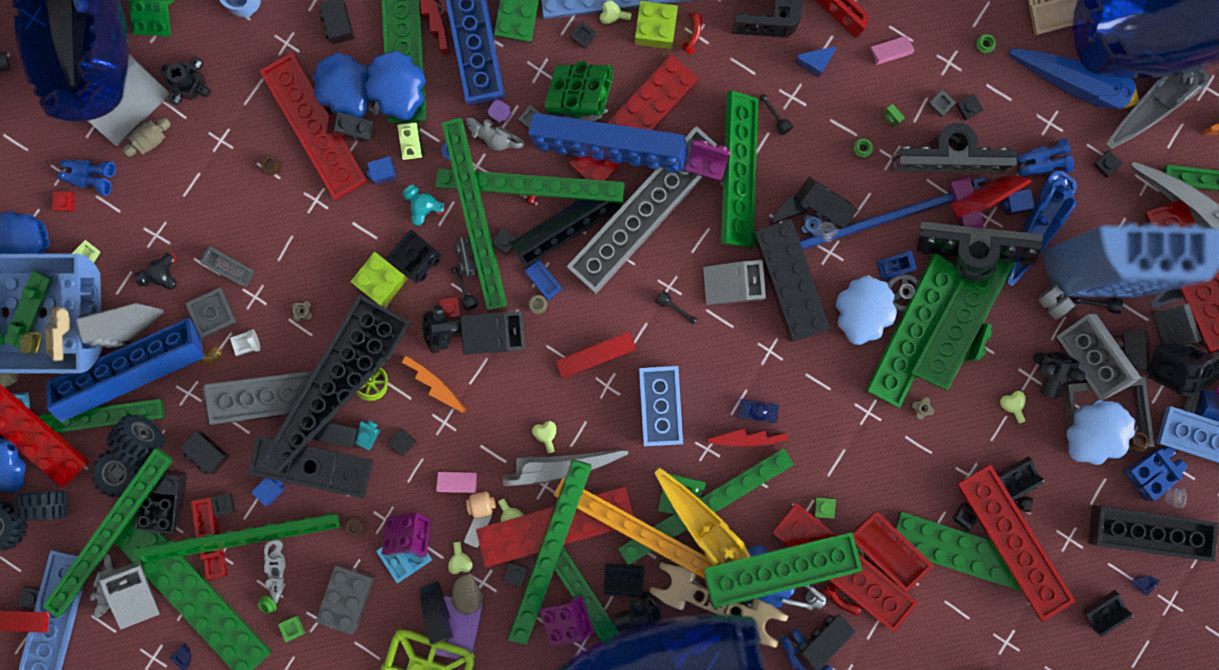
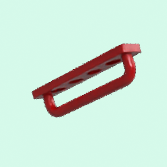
(856, 25)

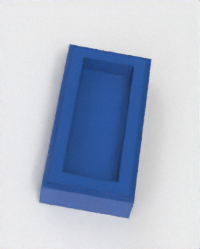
(543, 279)

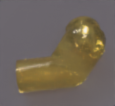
(211, 356)

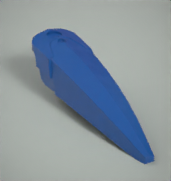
(1076, 79)
(1049, 215)

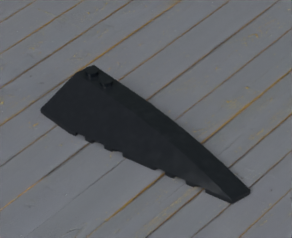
(352, 358)

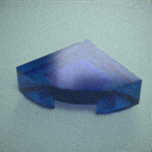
(1145, 584)
(182, 657)

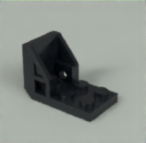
(781, 23)
(1184, 368)

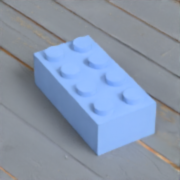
(660, 406)

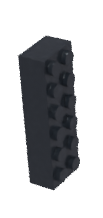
(791, 280)
(1153, 533)

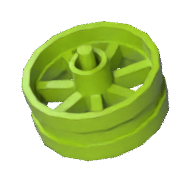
(371, 384)

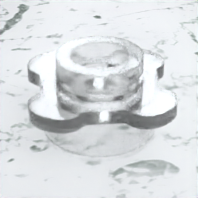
(826, 226)

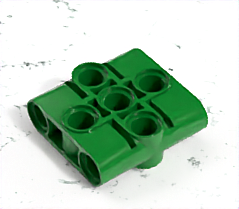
(579, 89)

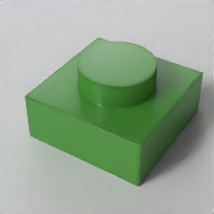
(893, 115)
(824, 507)
(291, 628)

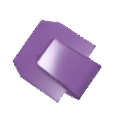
(499, 111)

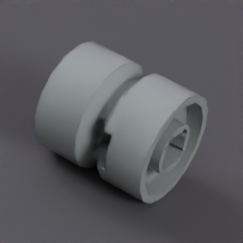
(1055, 302)

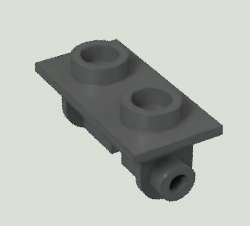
(465, 265)

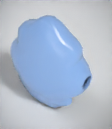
(865, 309)
(1099, 432)

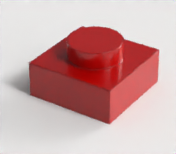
(63, 201)
(451, 307)

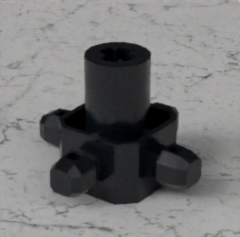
(185, 80)
(438, 329)
(1057, 370)
(640, 613)

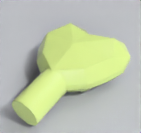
(612, 13)
(1014, 404)
(545, 434)
(508, 513)
(459, 561)

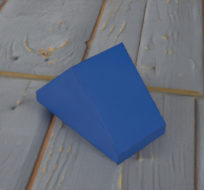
(815, 60)
(897, 265)
(1208, 405)

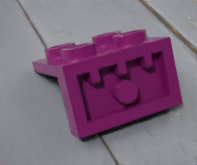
(707, 160)
(406, 534)
(567, 622)

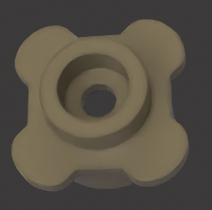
(297, 307)
(917, 406)

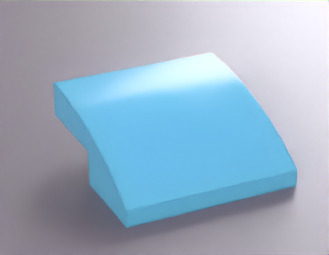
(403, 564)

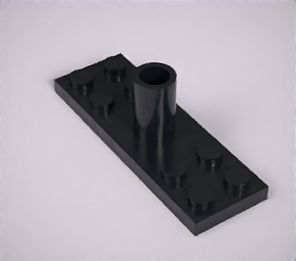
(334, 471)

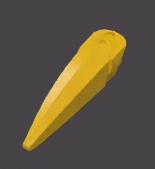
(703, 524)

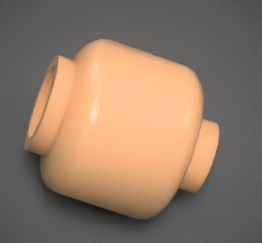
(480, 505)

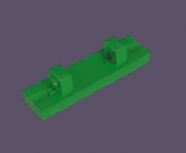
(28, 308)

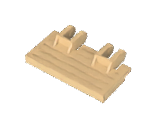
(1051, 14)
(54, 330)

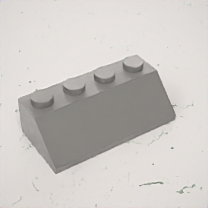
(1099, 356)

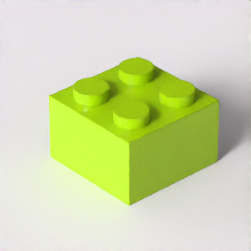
(656, 25)
(379, 279)

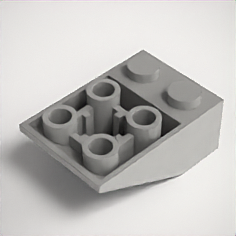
(734, 282)
(129, 595)

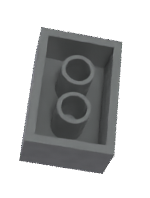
(345, 598)

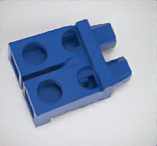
(1155, 473)

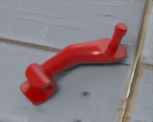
(688, 46)
(831, 590)

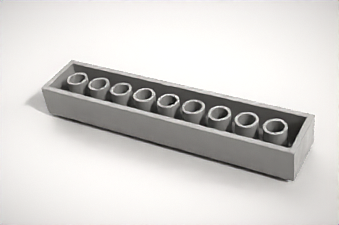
(634, 222)

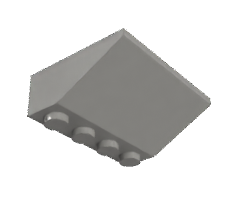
(140, 99)
(117, 325)

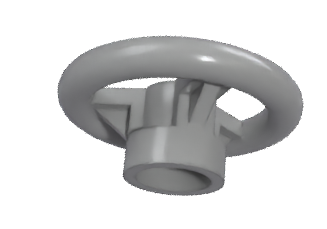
(904, 285)

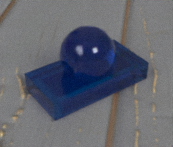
(758, 411)

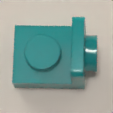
(367, 434)

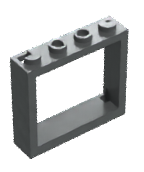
(1140, 399)

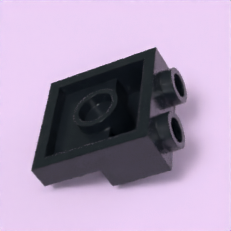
(414, 256)

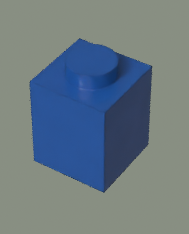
(381, 170)
(1018, 202)
(268, 491)

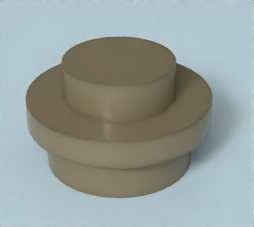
(537, 304)

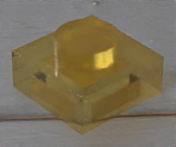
(30, 342)

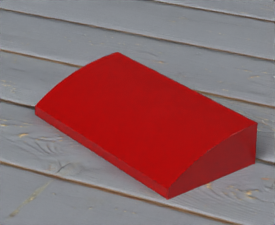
(989, 194)
(891, 551)

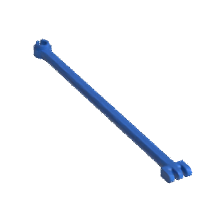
(887, 217)

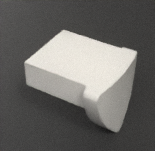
(245, 343)

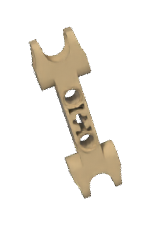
(685, 589)

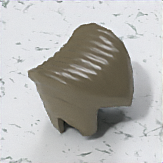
(466, 595)

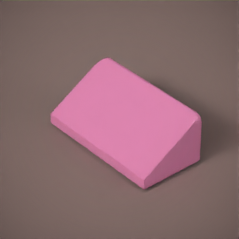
(892, 50)
(456, 482)

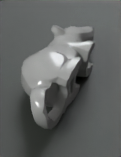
(495, 138)
(275, 567)
(102, 604)

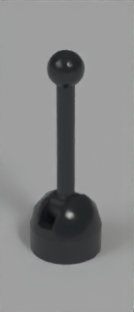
(783, 125)
(664, 300)
(469, 301)
(1114, 305)
(1024, 503)

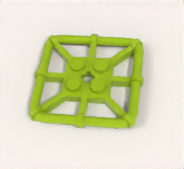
(420, 663)

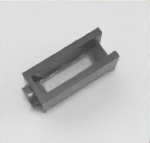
(227, 266)

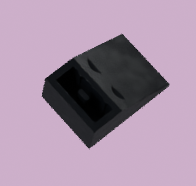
(492, 332)
(163, 504)

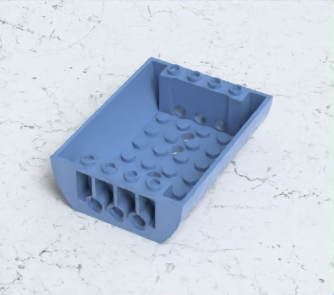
(1133, 260)
(74, 288)

